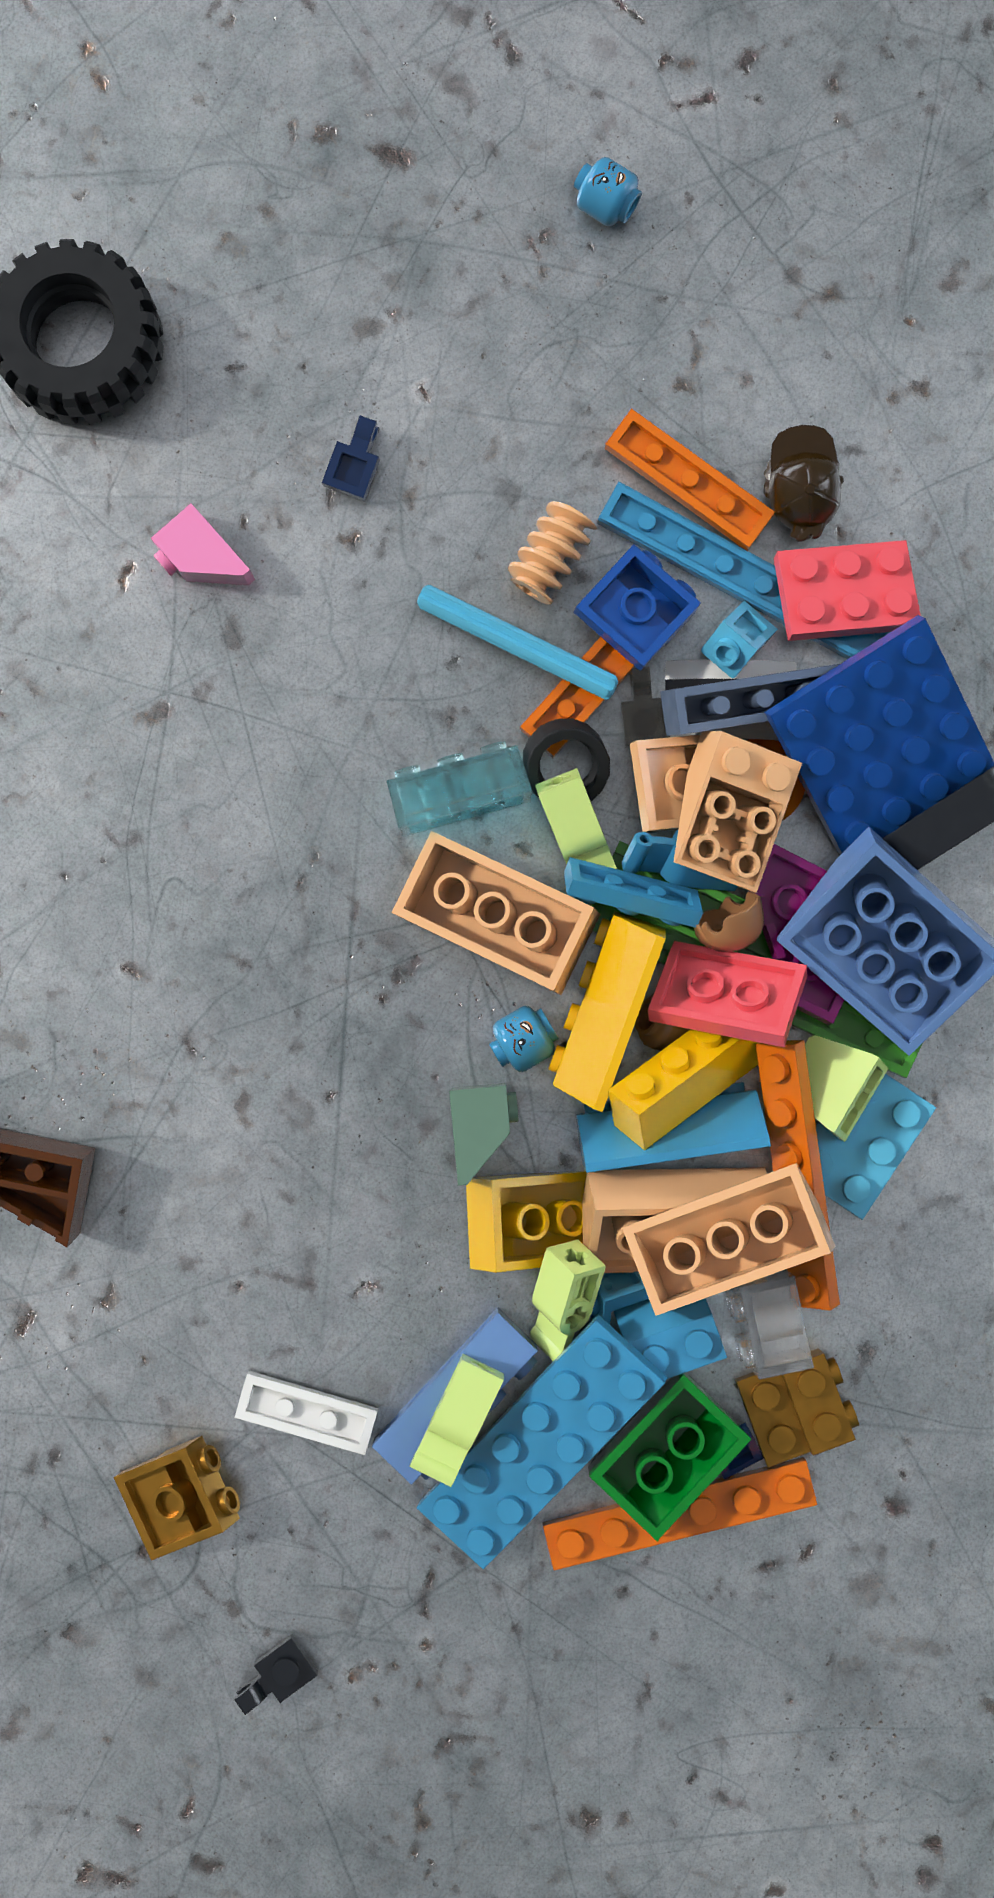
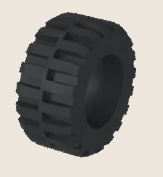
(65, 276)

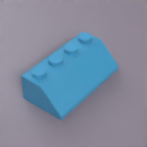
(723, 1125)

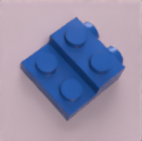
(638, 606)

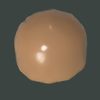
(732, 925)

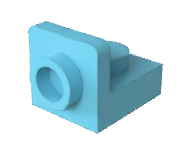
(738, 639)

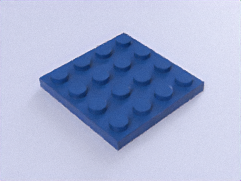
(881, 735)

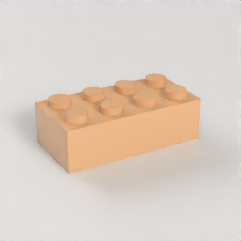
(496, 912)

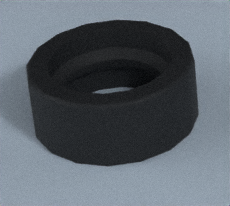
(567, 730)

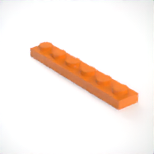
(792, 1141)
(722, 1504)

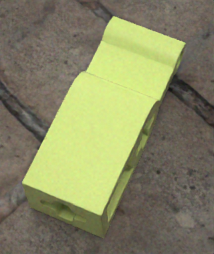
(574, 819)
(564, 1295)
(457, 1420)

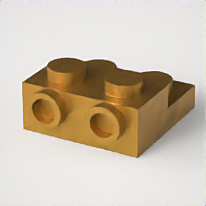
(798, 1411)
(178, 1497)

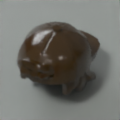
(804, 480)

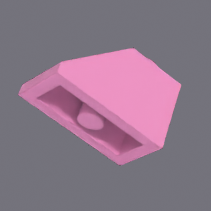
(198, 551)

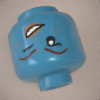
(607, 191)
(523, 1039)

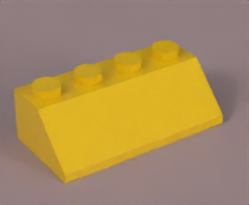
(608, 1009)

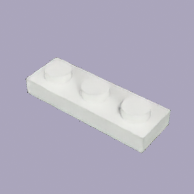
(306, 1412)

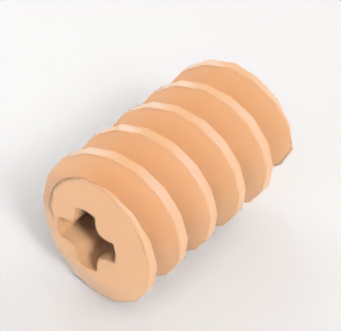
(549, 550)

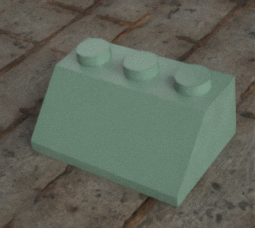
(479, 1125)

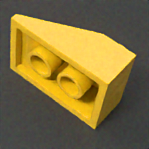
(520, 1216)

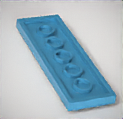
(542, 1441)

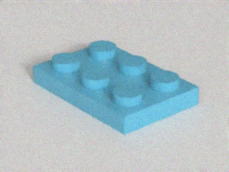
(864, 1163)

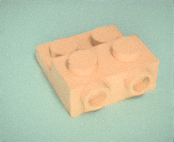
(660, 779)

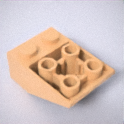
(733, 808)

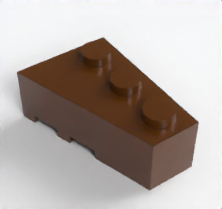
(45, 1182)

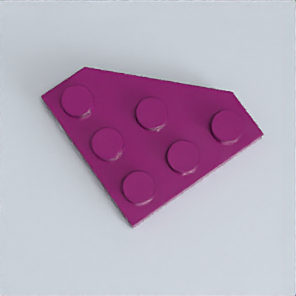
(782, 892)

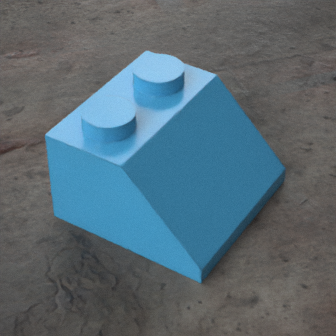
(675, 1339)

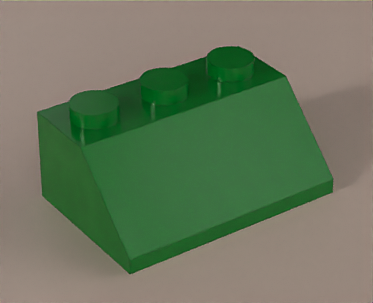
(668, 1454)

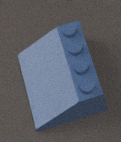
(890, 942)

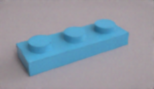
(632, 893)

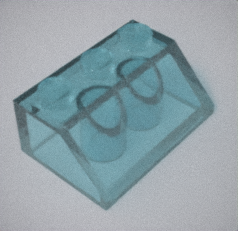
(459, 788)

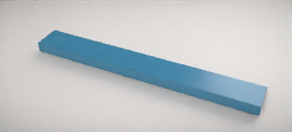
(707, 558)

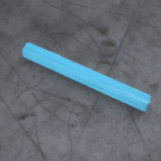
(517, 642)

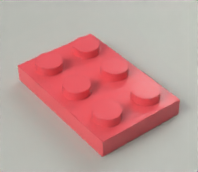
(846, 589)
(728, 993)

